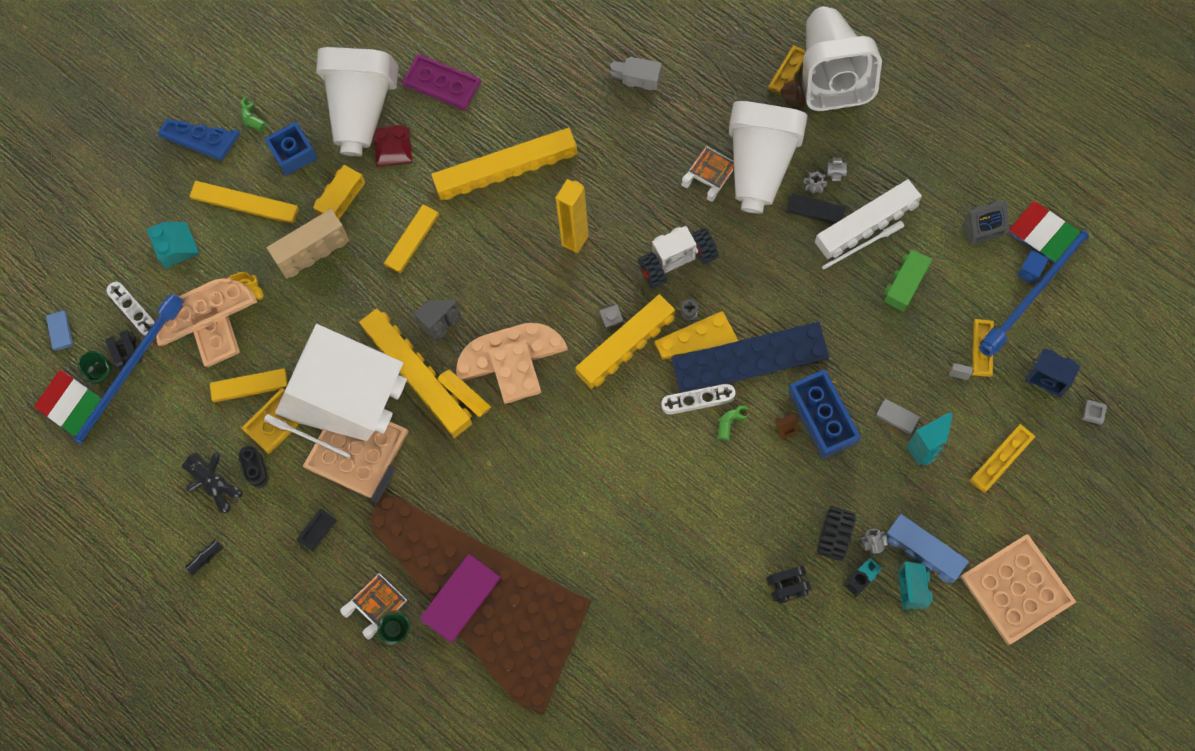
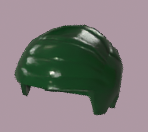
(94, 367)
(393, 627)

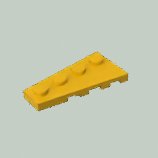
(698, 336)

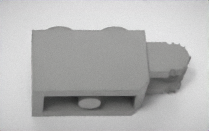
(637, 72)

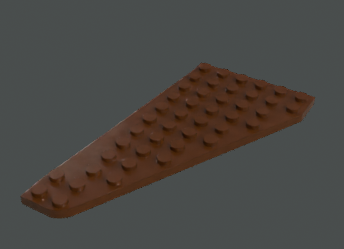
(521, 626)

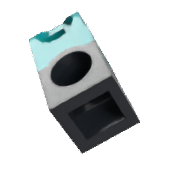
(862, 577)

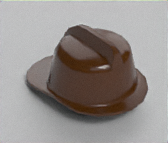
(793, 92)

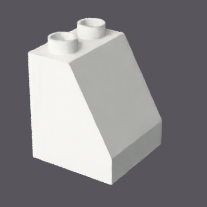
(341, 386)

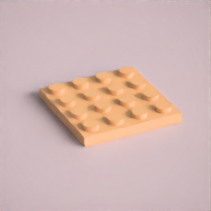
(367, 460)
(1018, 589)

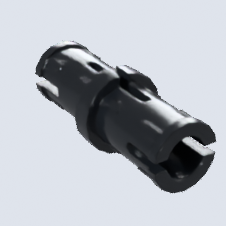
(203, 557)

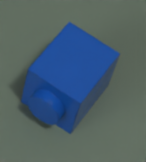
(1032, 267)

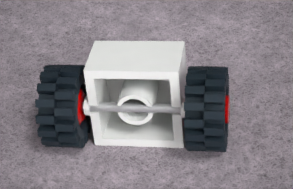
(674, 251)

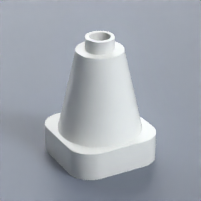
(837, 63)
(355, 93)
(762, 150)

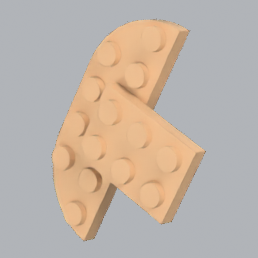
(207, 315)
(510, 357)

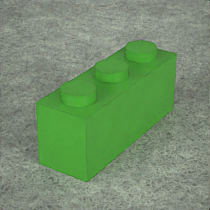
(907, 280)

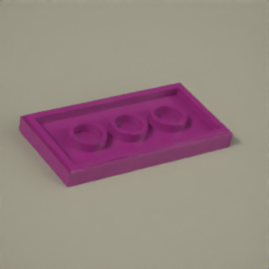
(441, 82)
(460, 598)

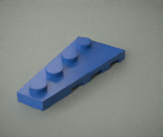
(199, 138)

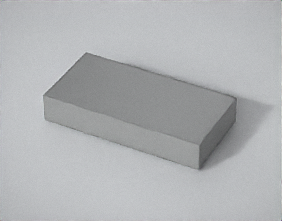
(897, 416)

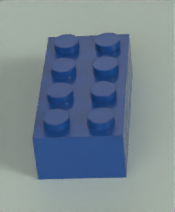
(823, 414)

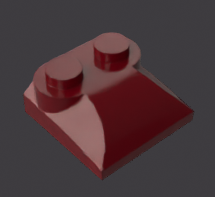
(392, 146)

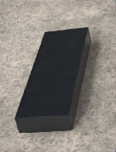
(815, 209)

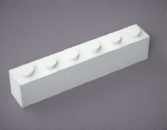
(868, 219)

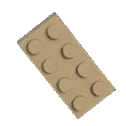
(308, 244)

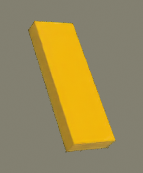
(791, 64)
(981, 364)
(464, 393)

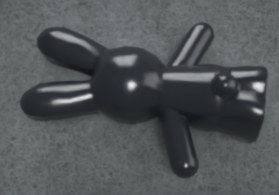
(212, 482)

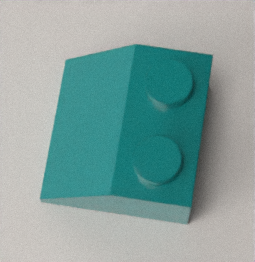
(172, 242)
(914, 586)

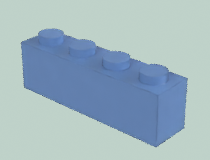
(926, 549)

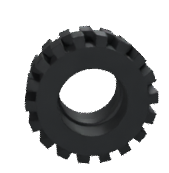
(836, 533)

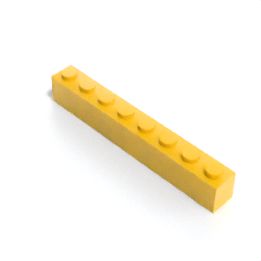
(504, 164)
(418, 376)

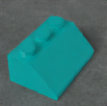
(929, 440)

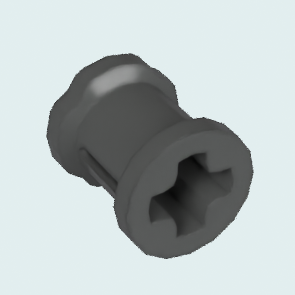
(694, 308)

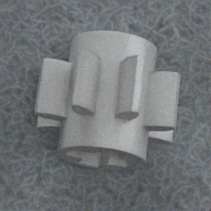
(836, 169)
(815, 177)
(874, 541)

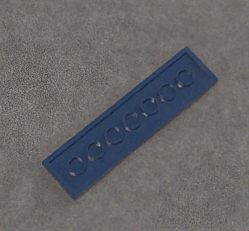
(750, 357)

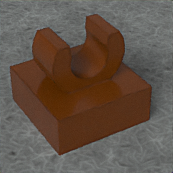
(787, 426)

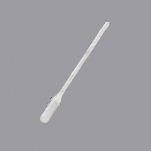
(885, 233)
(283, 425)

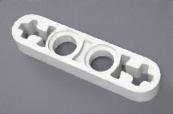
(131, 311)
(698, 400)

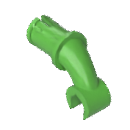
(248, 118)
(726, 421)

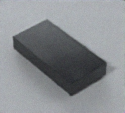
(382, 485)
(316, 530)

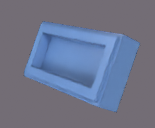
(59, 330)

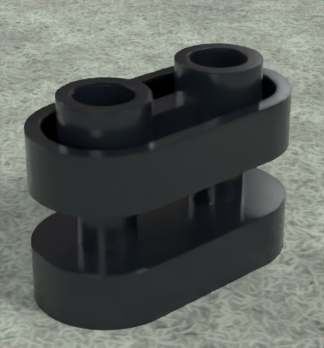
(128, 341)
(253, 466)
(782, 594)

